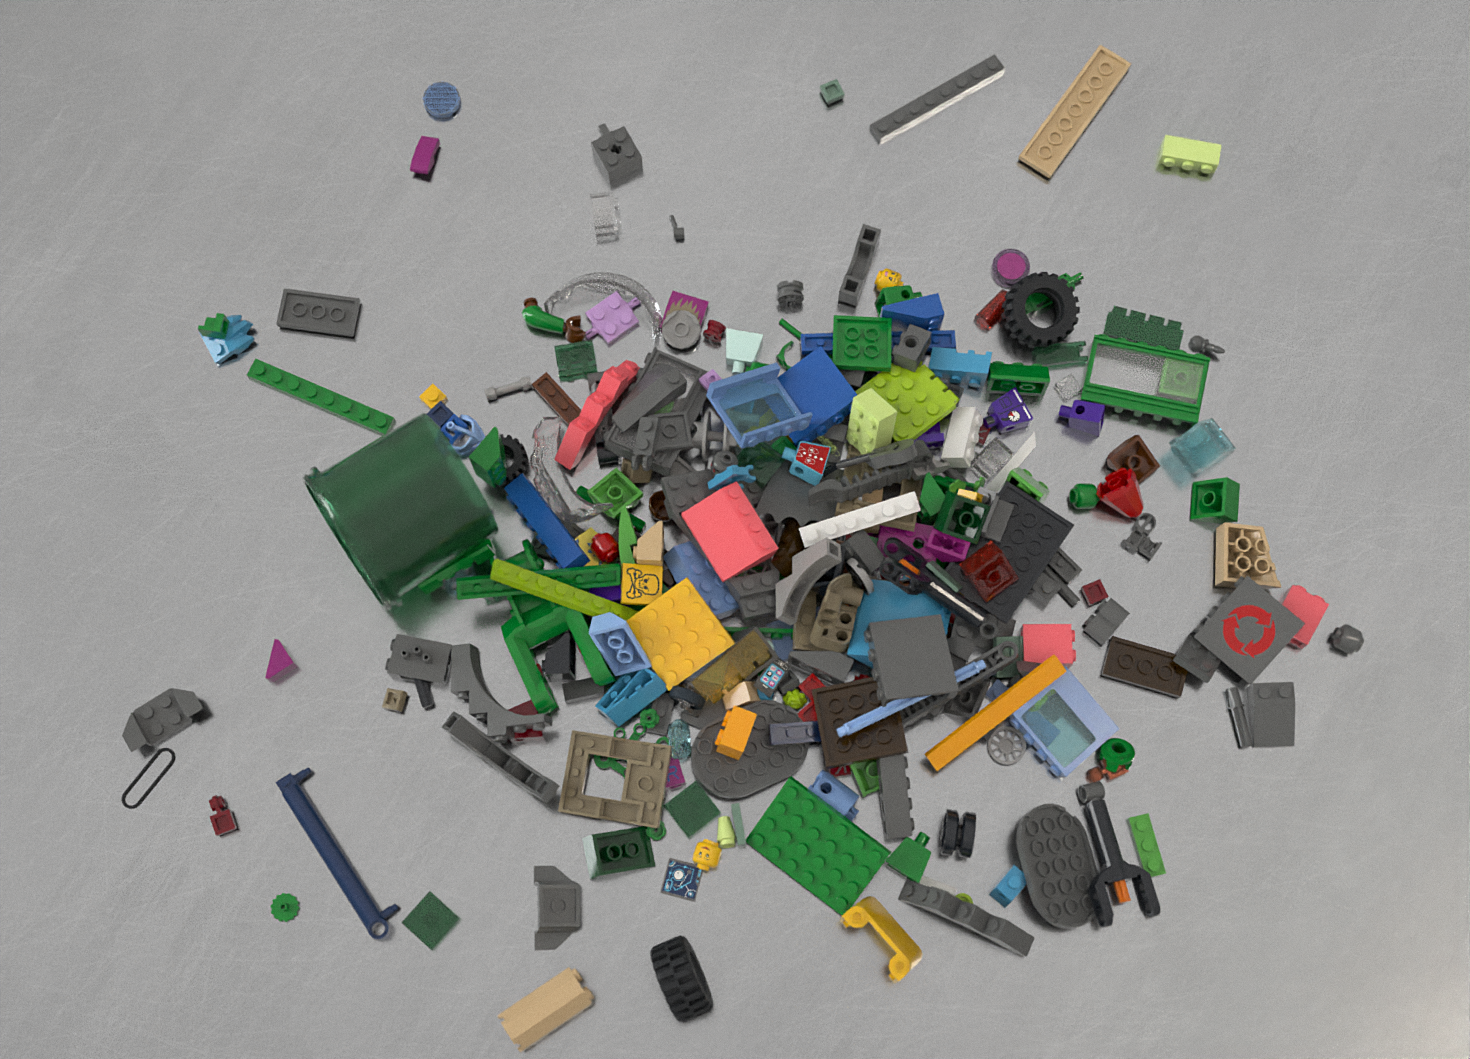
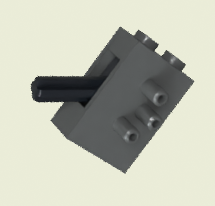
(420, 662)

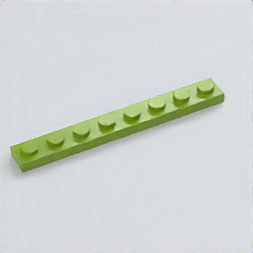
(556, 591)

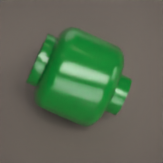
(1083, 496)

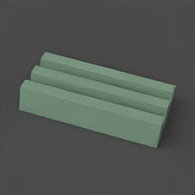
(738, 824)

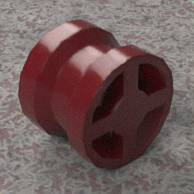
(714, 331)

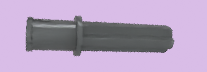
(1239, 717)

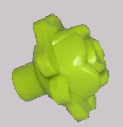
(794, 699)

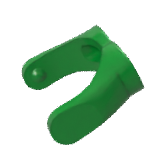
(780, 357)

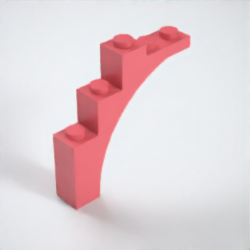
(596, 406)

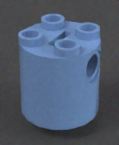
(835, 794)

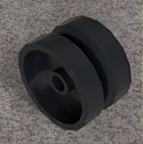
(955, 833)

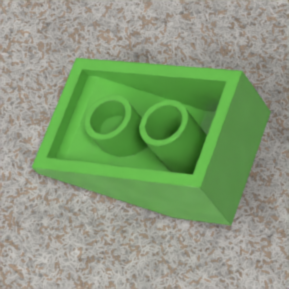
(1023, 480)

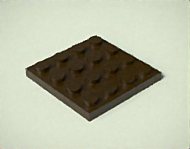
(845, 702)

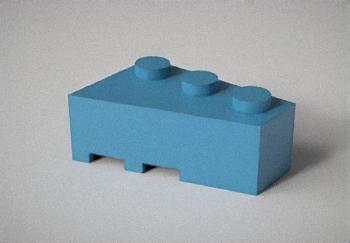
(960, 367)
(630, 695)

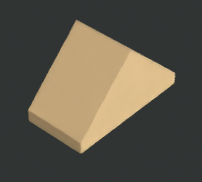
(740, 695)

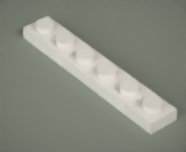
(860, 519)

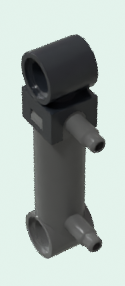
(604, 455)

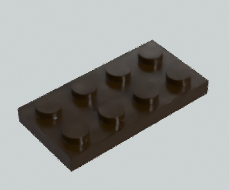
(1144, 667)

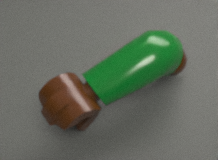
(537, 318)

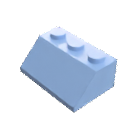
(618, 644)

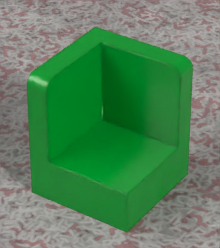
(215, 327)

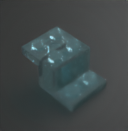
(1201, 446)

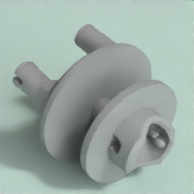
(704, 435)

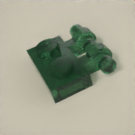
(575, 353)

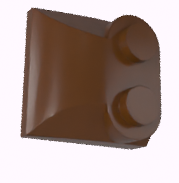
(1133, 455)

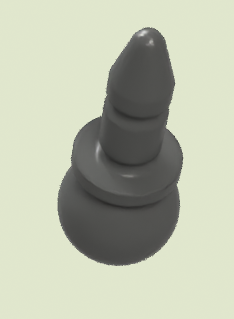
(1198, 343)

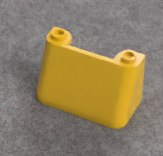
(872, 911)

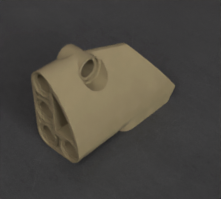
(833, 611)

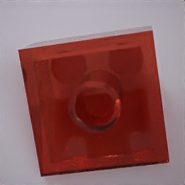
(988, 571)

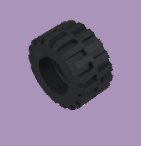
(520, 463)

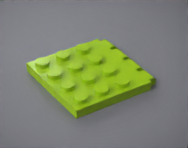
(915, 397)

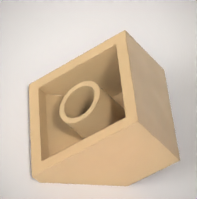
(650, 546)

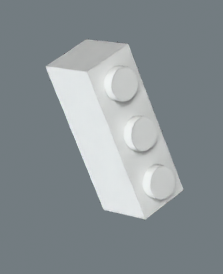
(962, 437)

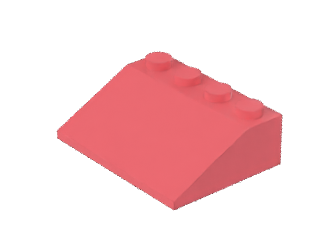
(730, 532)

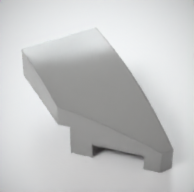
(933, 467)

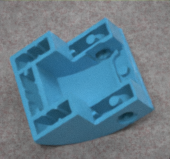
(885, 604)

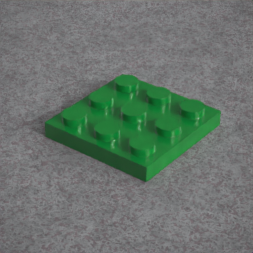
(862, 343)

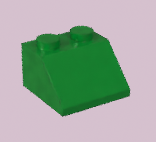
(930, 500)
(1215, 501)

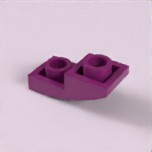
(424, 155)

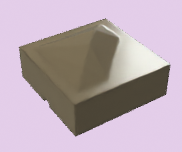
(394, 700)

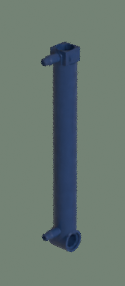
(333, 855)

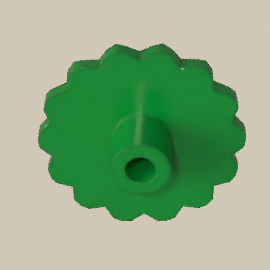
(284, 907)

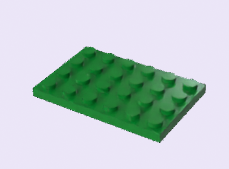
(817, 846)

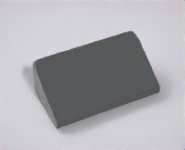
(582, 690)

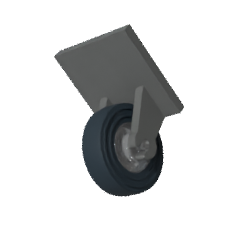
(694, 706)

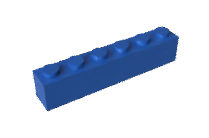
(546, 523)

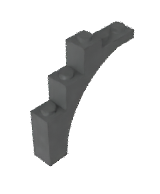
(469, 684)
(500, 758)
(968, 915)

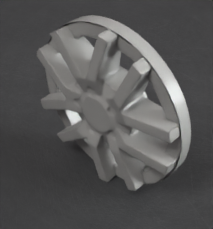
(1006, 745)

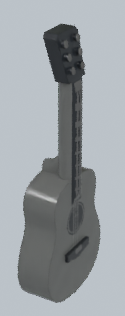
(880, 457)

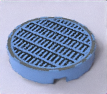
(441, 99)

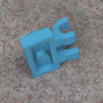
(730, 476)

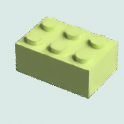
(870, 422)

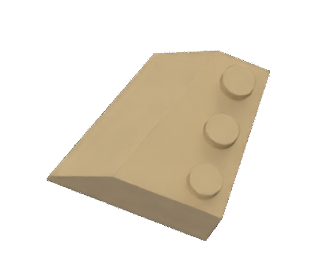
(1243, 552)

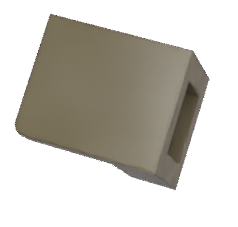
(635, 476)

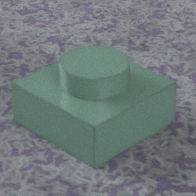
(832, 91)

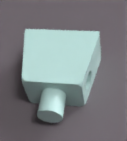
(742, 349)

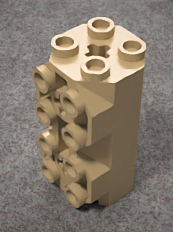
(546, 1009)

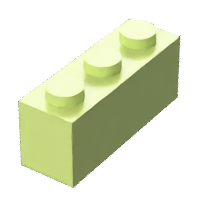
(1189, 154)

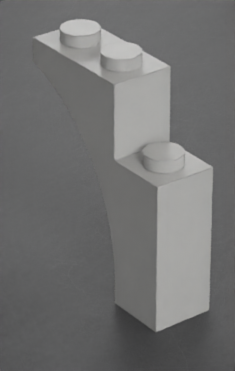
(806, 570)

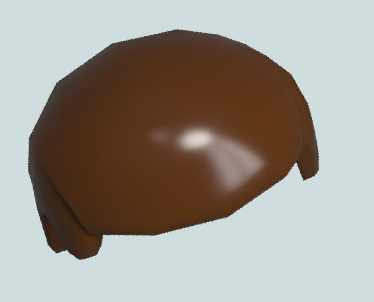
(657, 506)

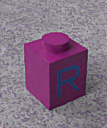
(675, 775)

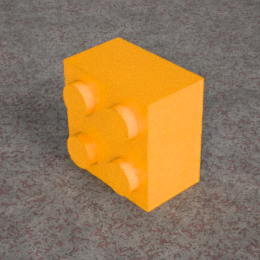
(737, 729)

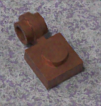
(1096, 773)

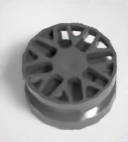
(790, 292)

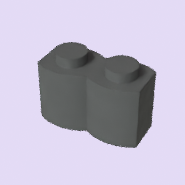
(1106, 621)

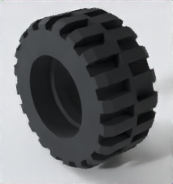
(1064, 305)
(681, 979)

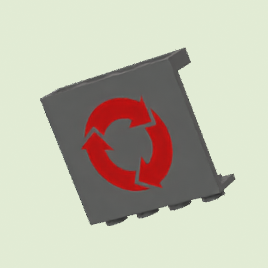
(1248, 629)

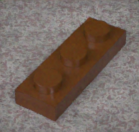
(556, 398)

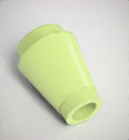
(726, 835)

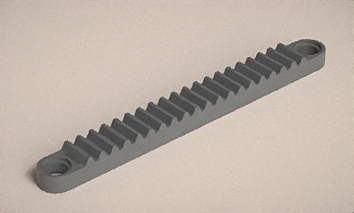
(994, 662)

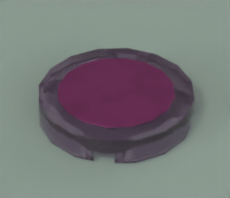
(1010, 266)

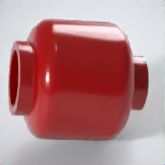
(604, 547)

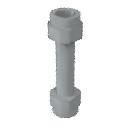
(492, 393)

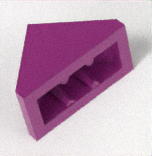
(947, 547)
(279, 663)

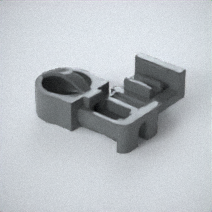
(1141, 540)

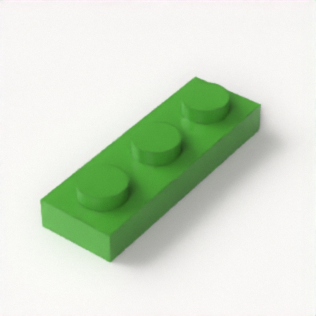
(1146, 844)

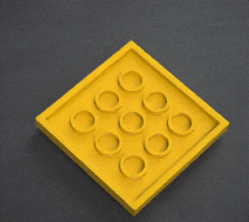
(679, 633)

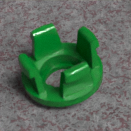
(1124, 757)

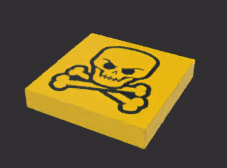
(640, 583)

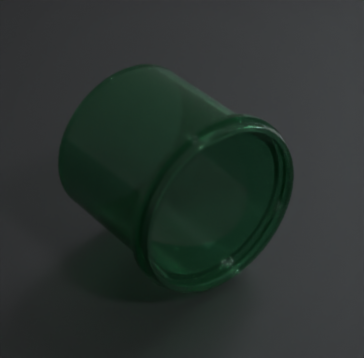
(402, 508)

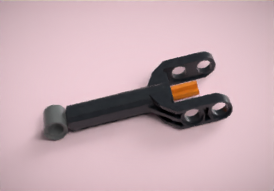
(924, 581)
(1114, 869)

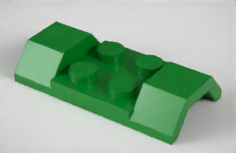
(478, 554)

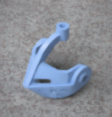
(476, 435)

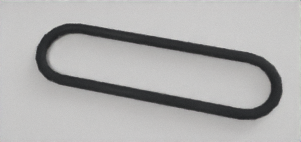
(154, 783)

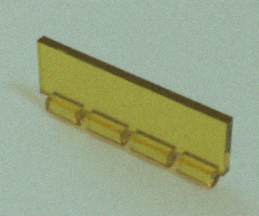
(734, 662)

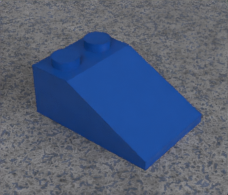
(921, 312)

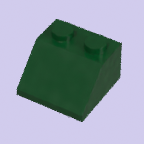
(962, 517)

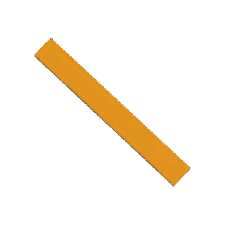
(995, 712)

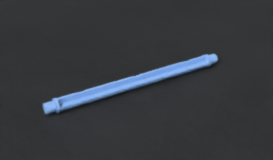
(896, 705)

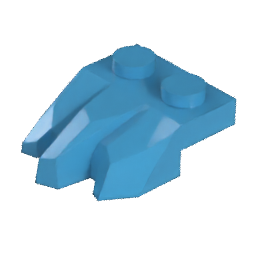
(235, 341)

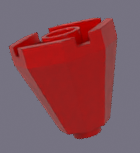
(1122, 492)

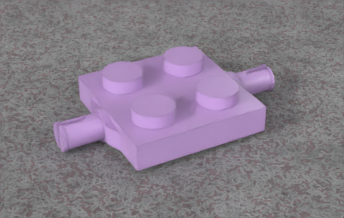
(612, 317)

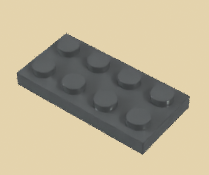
(318, 312)

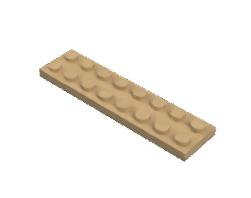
(1074, 111)

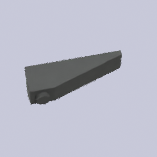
(651, 394)

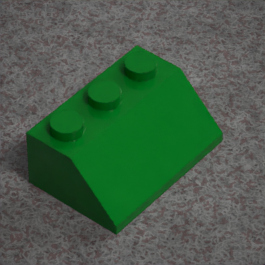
(1025, 378)
(489, 459)

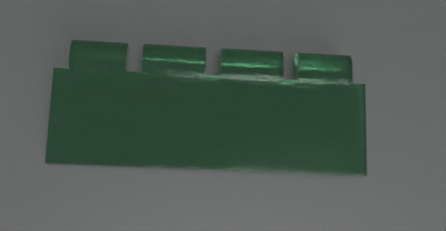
(1138, 330)

